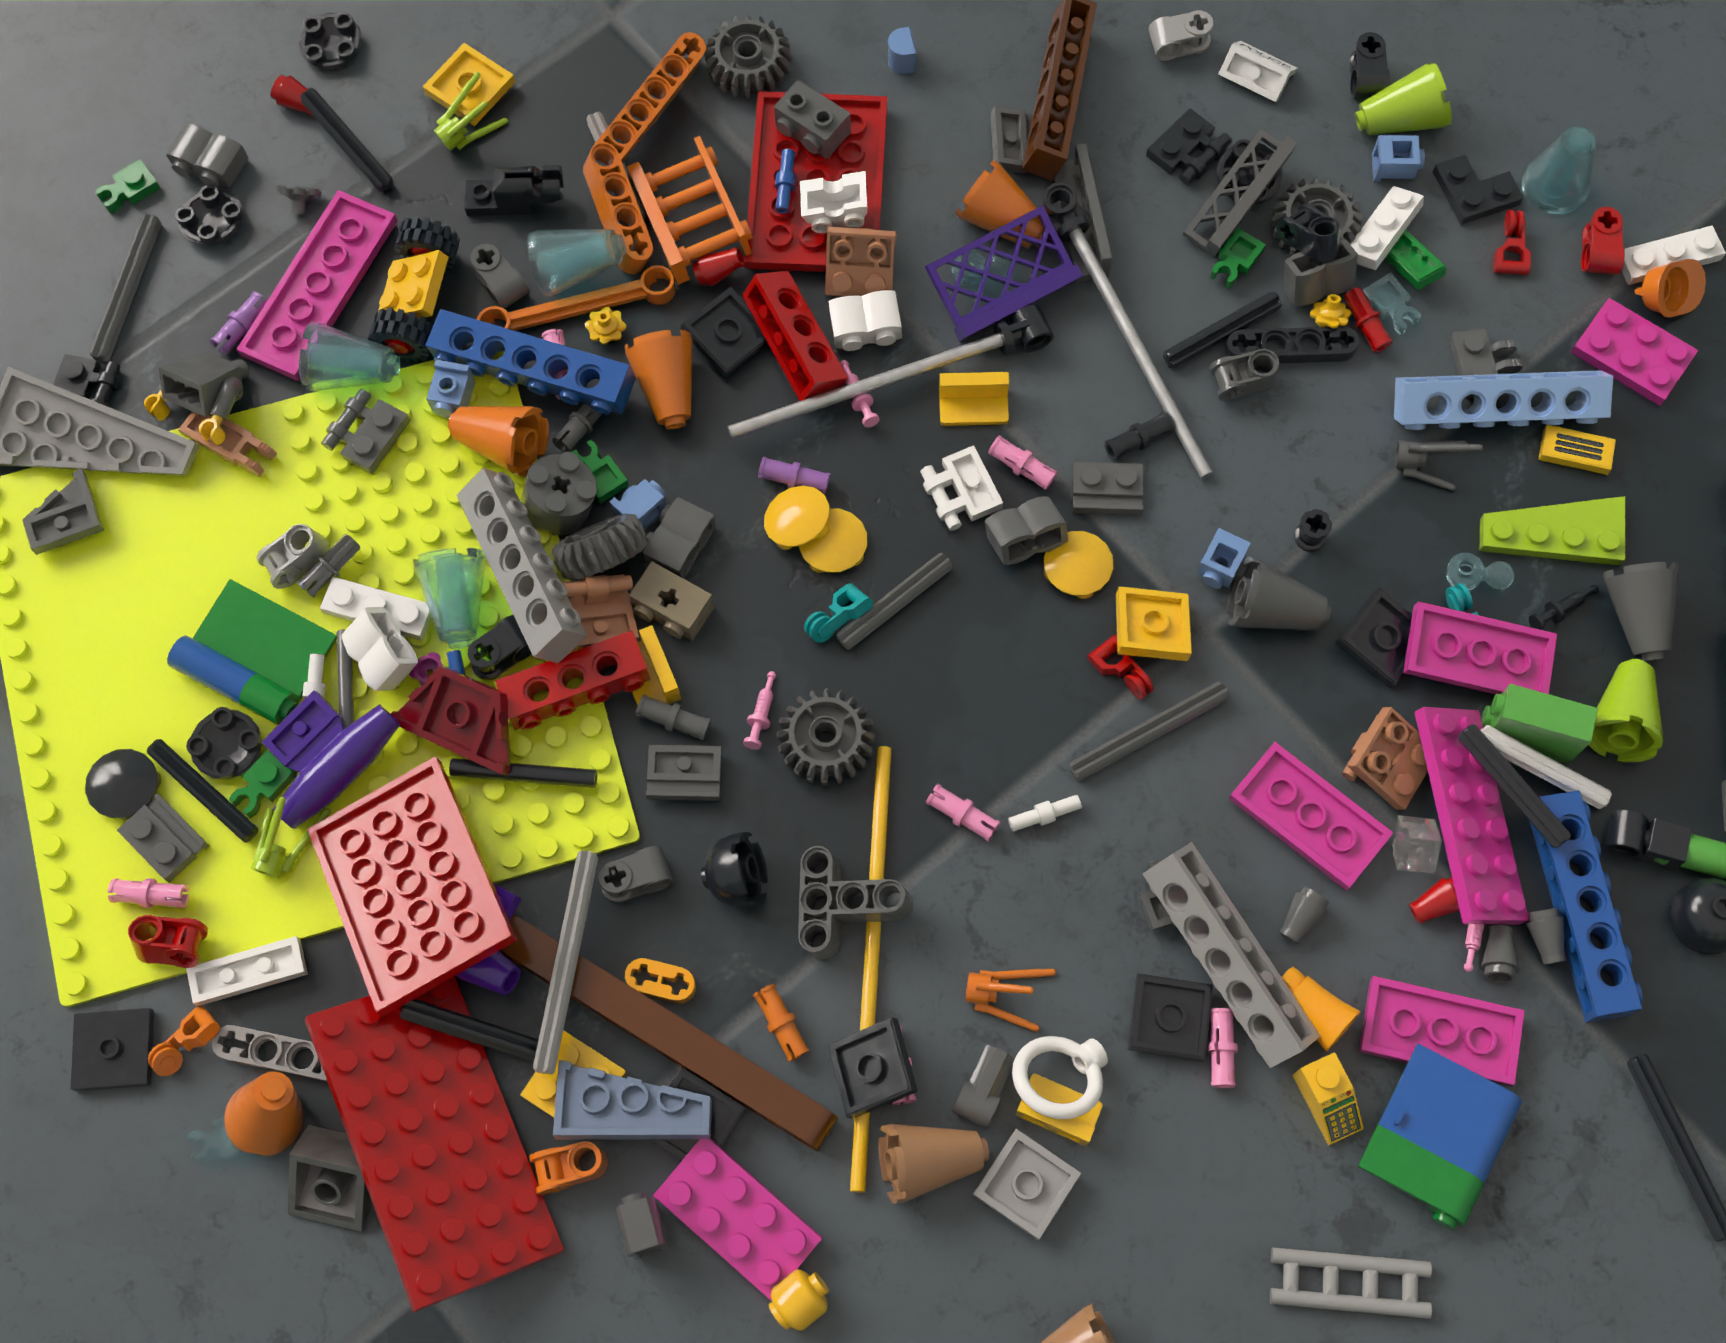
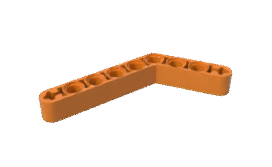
(630, 132)

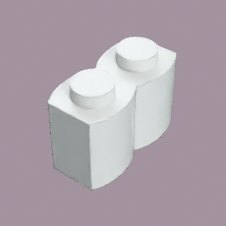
(865, 320)
(379, 649)

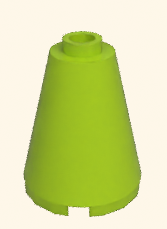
(1407, 105)
(1629, 714)

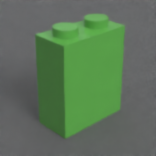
(1542, 721)

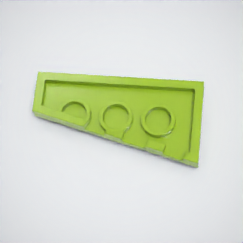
(1569, 531)

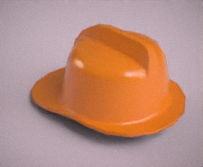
(1673, 287)

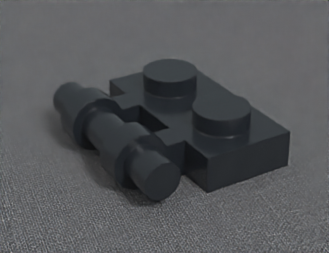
(1181, 140)
(82, 375)

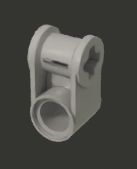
(1178, 37)
(290, 556)

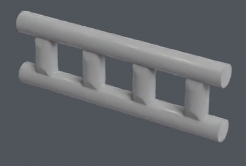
(1332, 1300)

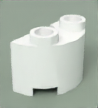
(834, 203)

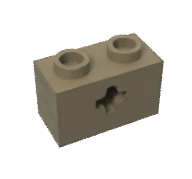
(662, 586)

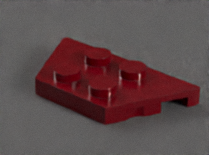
(460, 717)

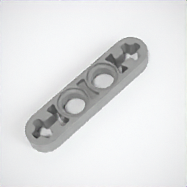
(282, 1062)

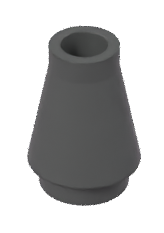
(1304, 913)
(1548, 934)
(1500, 956)

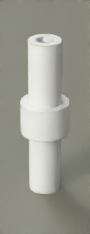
(315, 676)
(1044, 813)

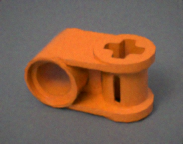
(560, 1168)

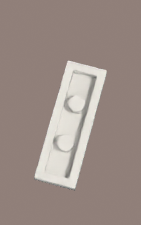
(1386, 226)
(1696, 244)
(349, 599)
(246, 971)

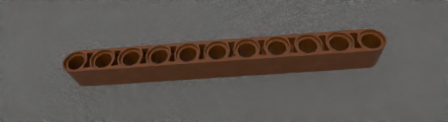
(676, 1039)

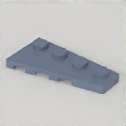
(620, 1108)

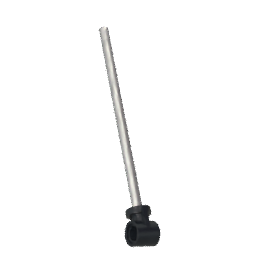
(1070, 226)
(1026, 328)

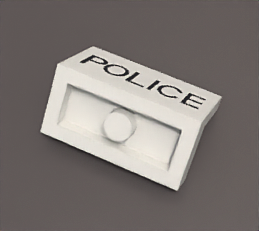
(1256, 70)

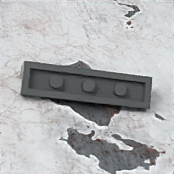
(1080, 176)
(1250, 193)

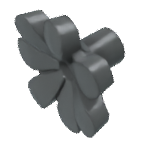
(299, 196)

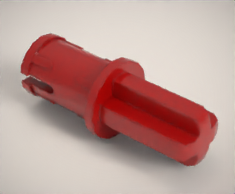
(1368, 320)

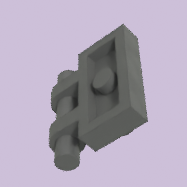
(372, 438)

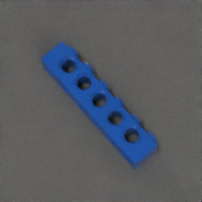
(455, 330)
(1565, 889)

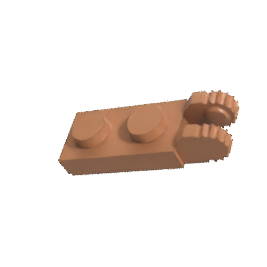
(235, 445)

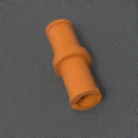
(781, 1022)

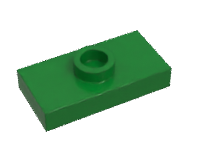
(1415, 261)

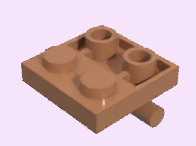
(859, 261)
(603, 607)
(1389, 758)

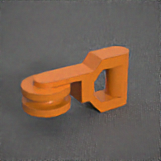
(166, 1058)

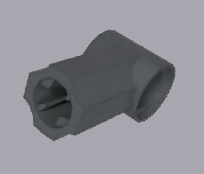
(981, 1094)

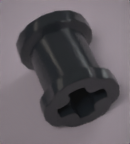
(1316, 520)

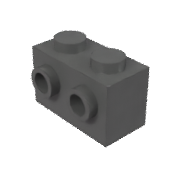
(812, 119)

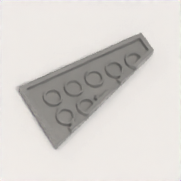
(67, 431)

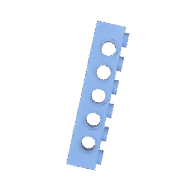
(1592, 399)

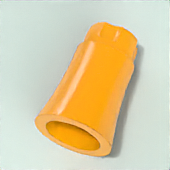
(1325, 1010)

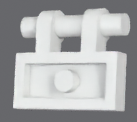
(971, 482)

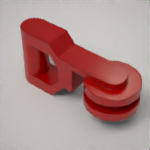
(1517, 224)
(1138, 683)

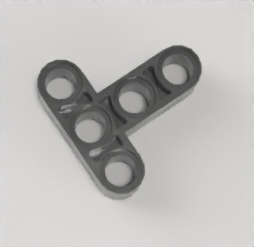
(838, 899)

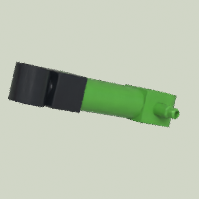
(1664, 844)

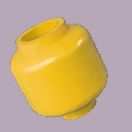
(799, 1300)

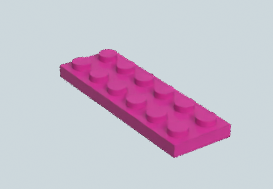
(317, 281)
(1471, 821)

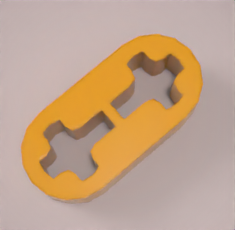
(663, 972)

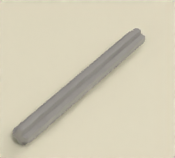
(565, 963)

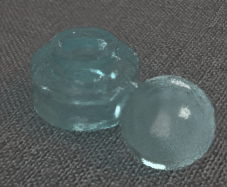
(998, 266)
(1497, 575)

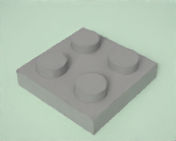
(1027, 1184)

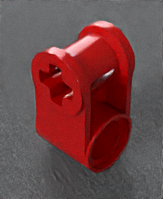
(1603, 242)
(172, 940)

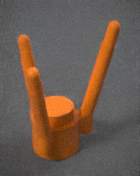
(984, 988)

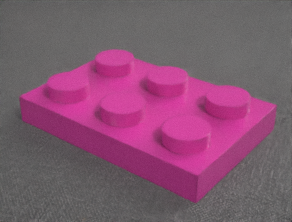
(1634, 351)

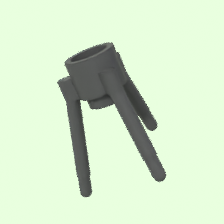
(1413, 455)

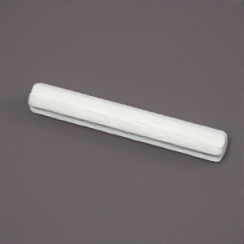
(1547, 768)

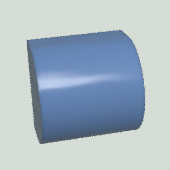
(902, 51)

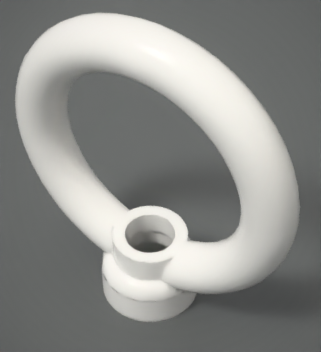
(1087, 1059)

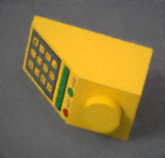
(1330, 1098)

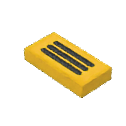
(1577, 449)

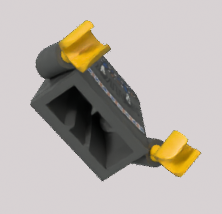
(202, 386)

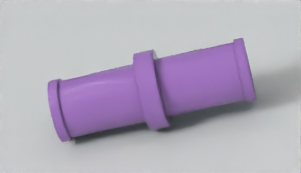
(238, 323)
(793, 475)

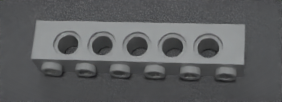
(521, 566)
(1231, 955)

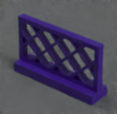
(1016, 299)

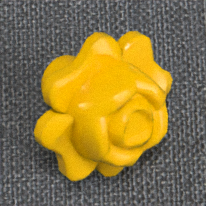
(1330, 312)
(605, 325)

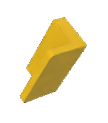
(974, 398)
(662, 682)
(1075, 1129)

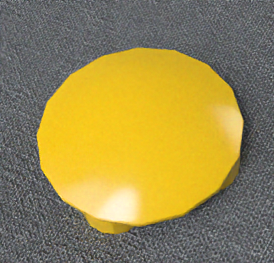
(797, 517)
(840, 547)
(1079, 565)

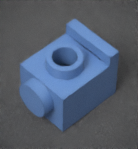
(1397, 157)
(458, 381)
(643, 500)
(1223, 549)

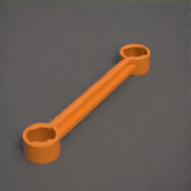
(585, 302)

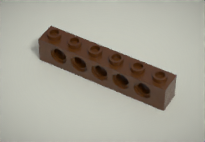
(1059, 88)

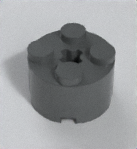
(559, 493)

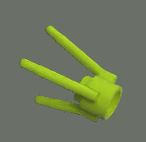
(452, 131)
(269, 857)

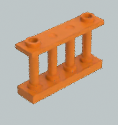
(669, 232)

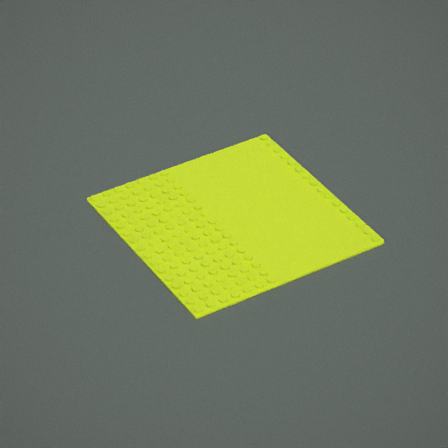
(91, 673)

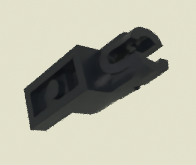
(514, 190)

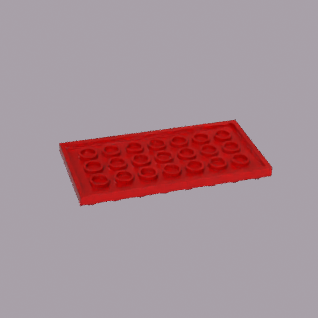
(433, 1147)

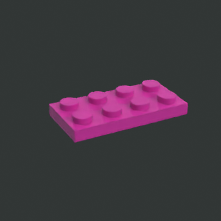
(1477, 651)
(1310, 816)
(1461, 1028)
(737, 1216)

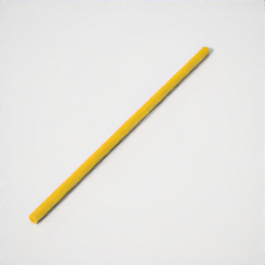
(871, 954)

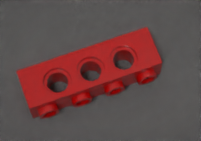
(793, 334)
(585, 664)

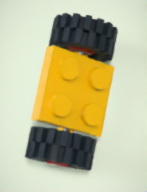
(413, 287)

